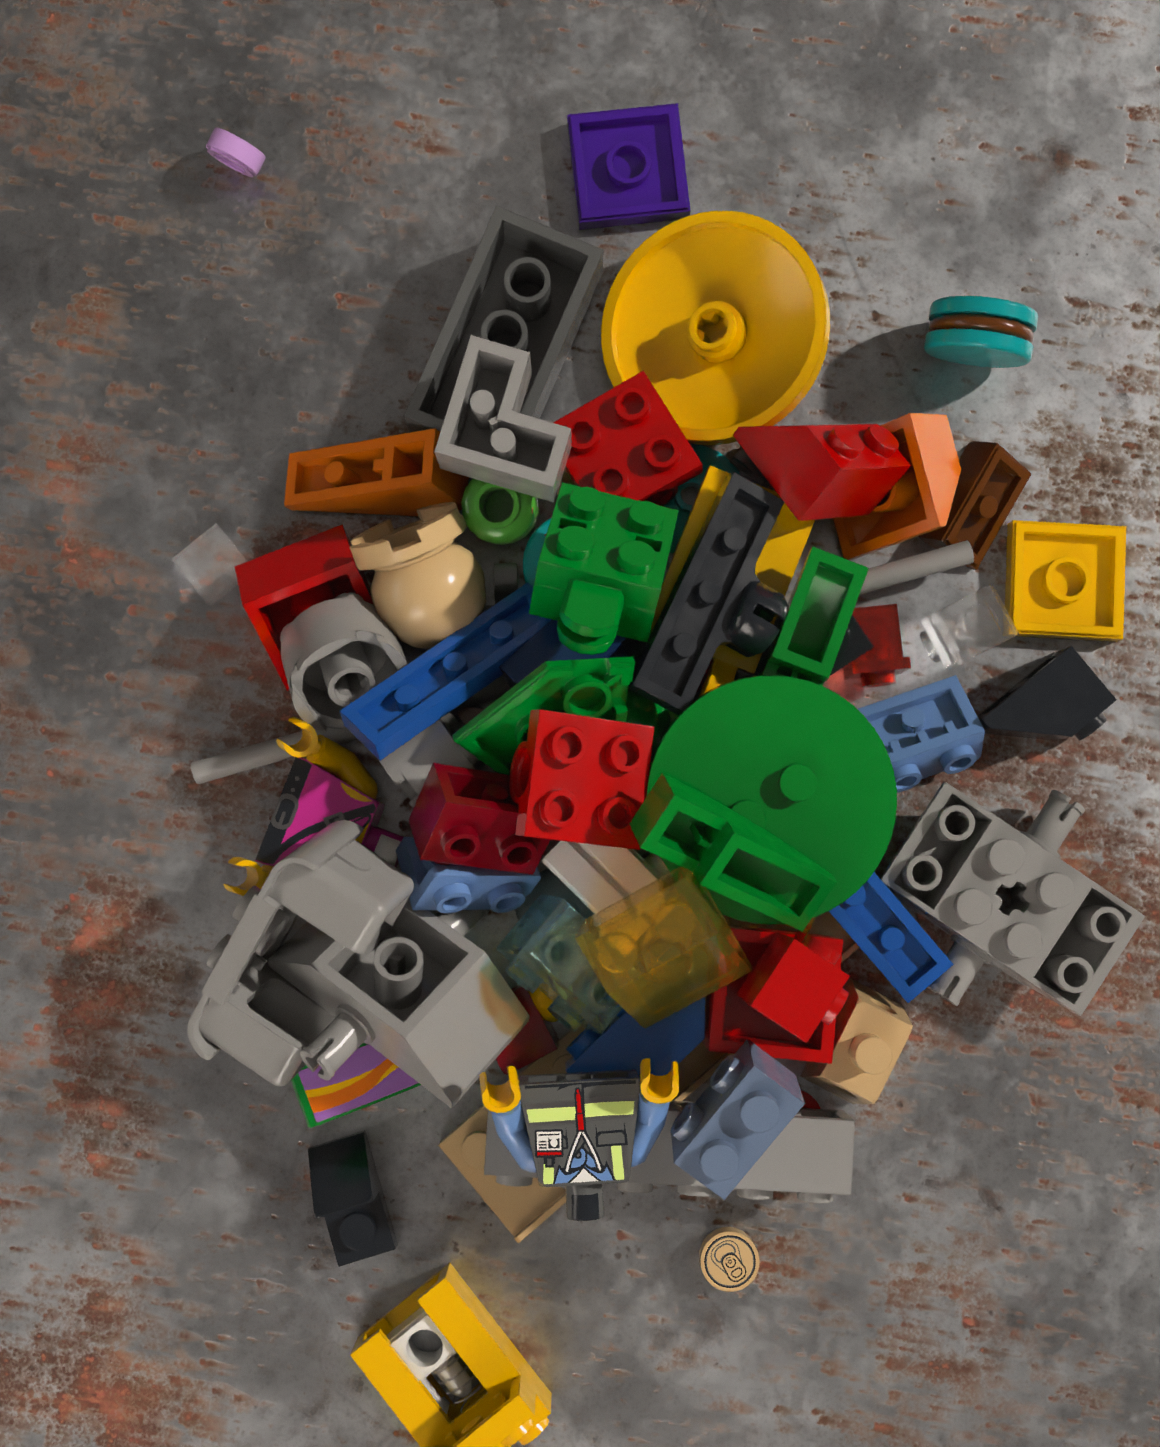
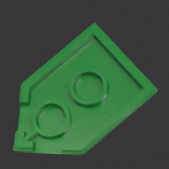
(566, 686)

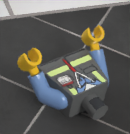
(581, 1127)

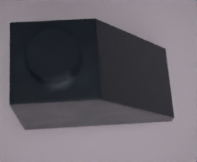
(1051, 701)

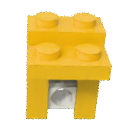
(498, 1412)

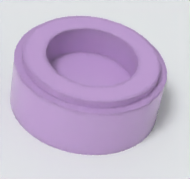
(235, 152)

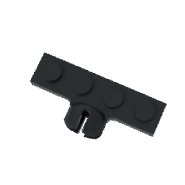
(714, 598)

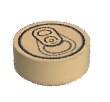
(729, 1259)

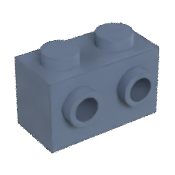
(735, 1118)

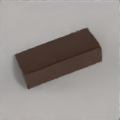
(982, 500)

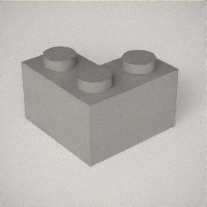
(487, 433)

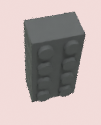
(521, 291)

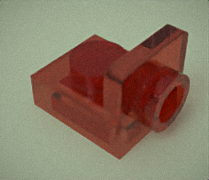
(886, 659)

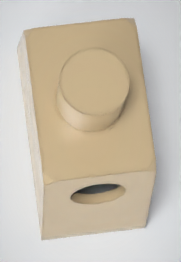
(866, 1046)

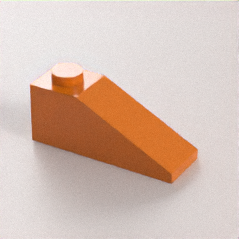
(372, 477)

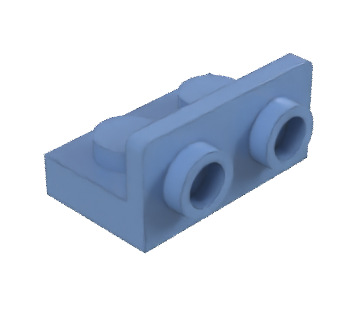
(927, 731)
(460, 886)

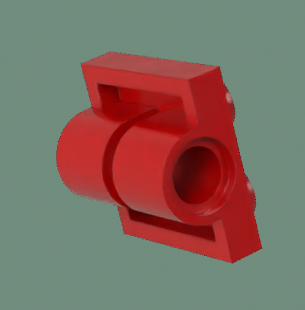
(629, 444)
(580, 778)

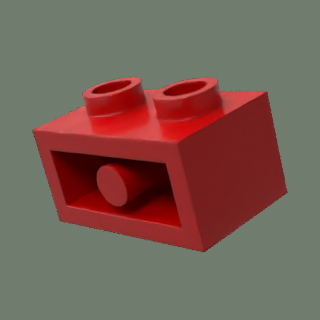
(797, 984)

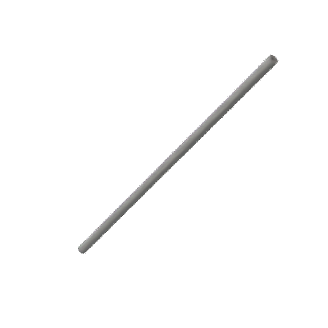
(269, 752)

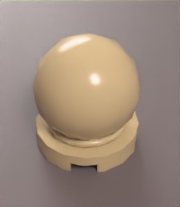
(422, 578)

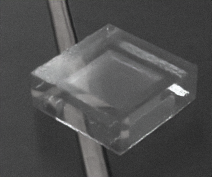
(210, 564)

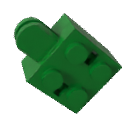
(602, 567)

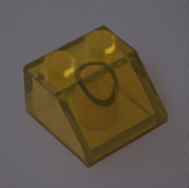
(662, 947)

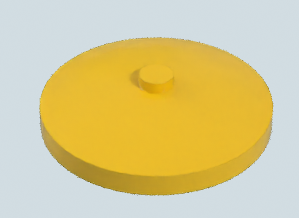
(719, 321)

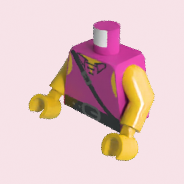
(319, 791)

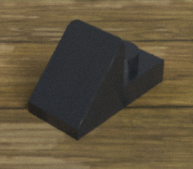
(350, 1198)

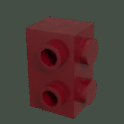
(471, 822)

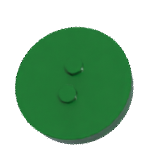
(794, 766)

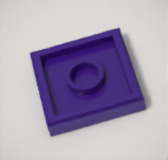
(628, 166)

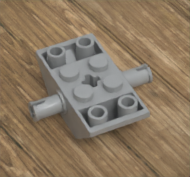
(1060, 924)
(413, 996)

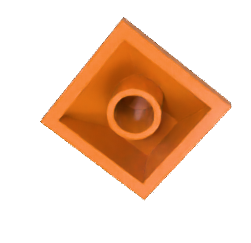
(921, 496)

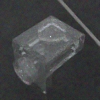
(967, 628)

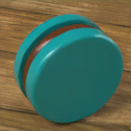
(981, 331)

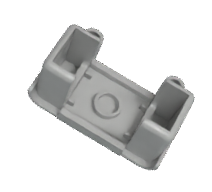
(248, 1004)

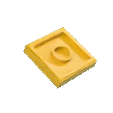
(1066, 580)

